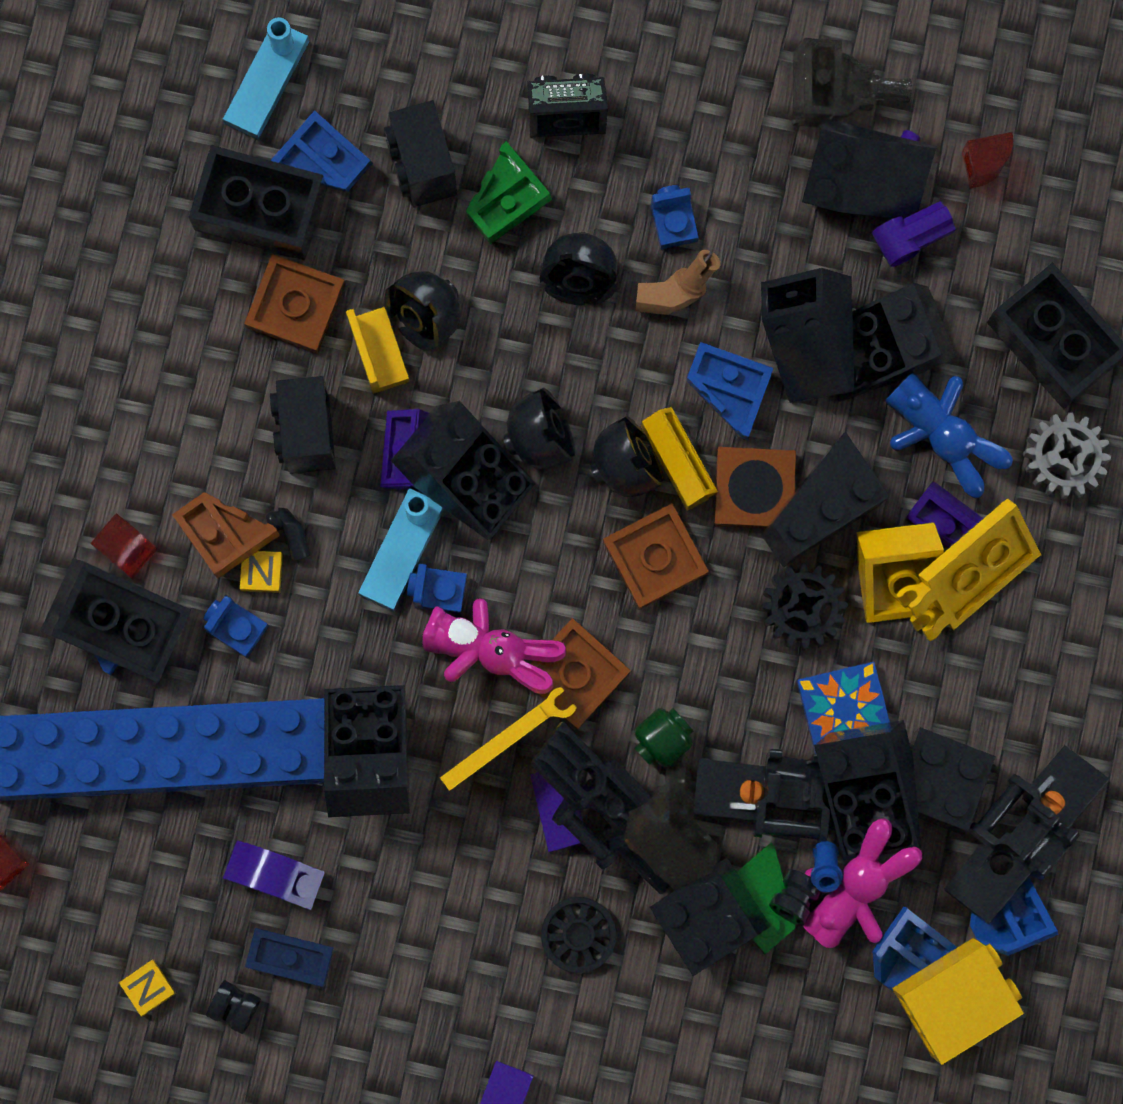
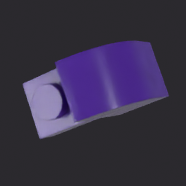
(273, 874)

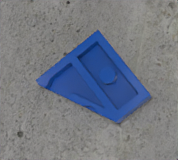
(324, 151)

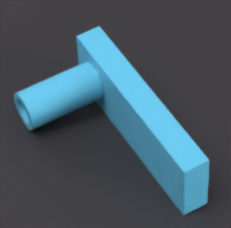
(266, 78)
(401, 550)

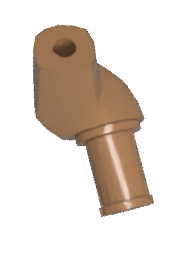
(680, 289)

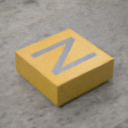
(262, 572)
(147, 988)

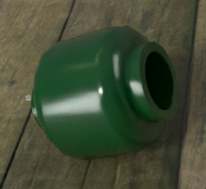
(663, 737)

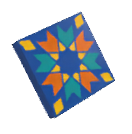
(842, 700)

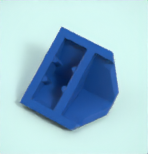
(1018, 924)
(907, 949)

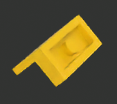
(378, 349)

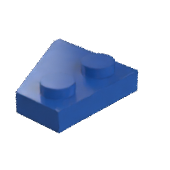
(730, 385)

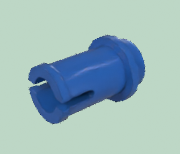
(826, 873)

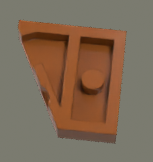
(222, 532)

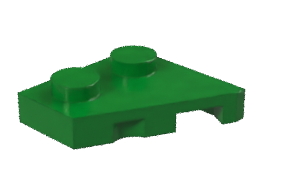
(506, 196)
(763, 880)

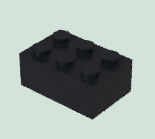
(257, 202)
(1057, 335)

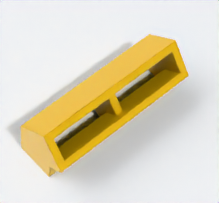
(678, 458)

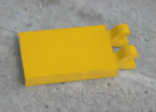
(971, 571)
(506, 739)

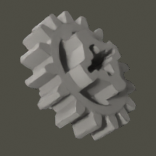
(1070, 471)

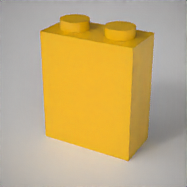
(959, 1000)

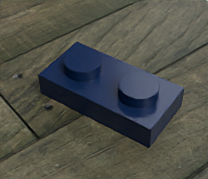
(289, 957)

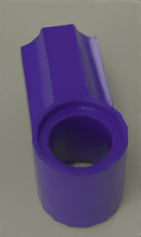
(903, 238)

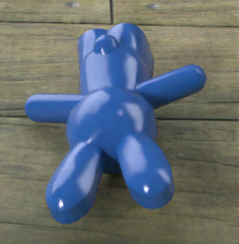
(948, 434)

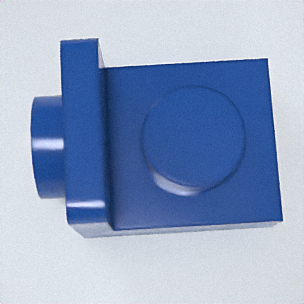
(673, 217)
(437, 588)
(234, 626)

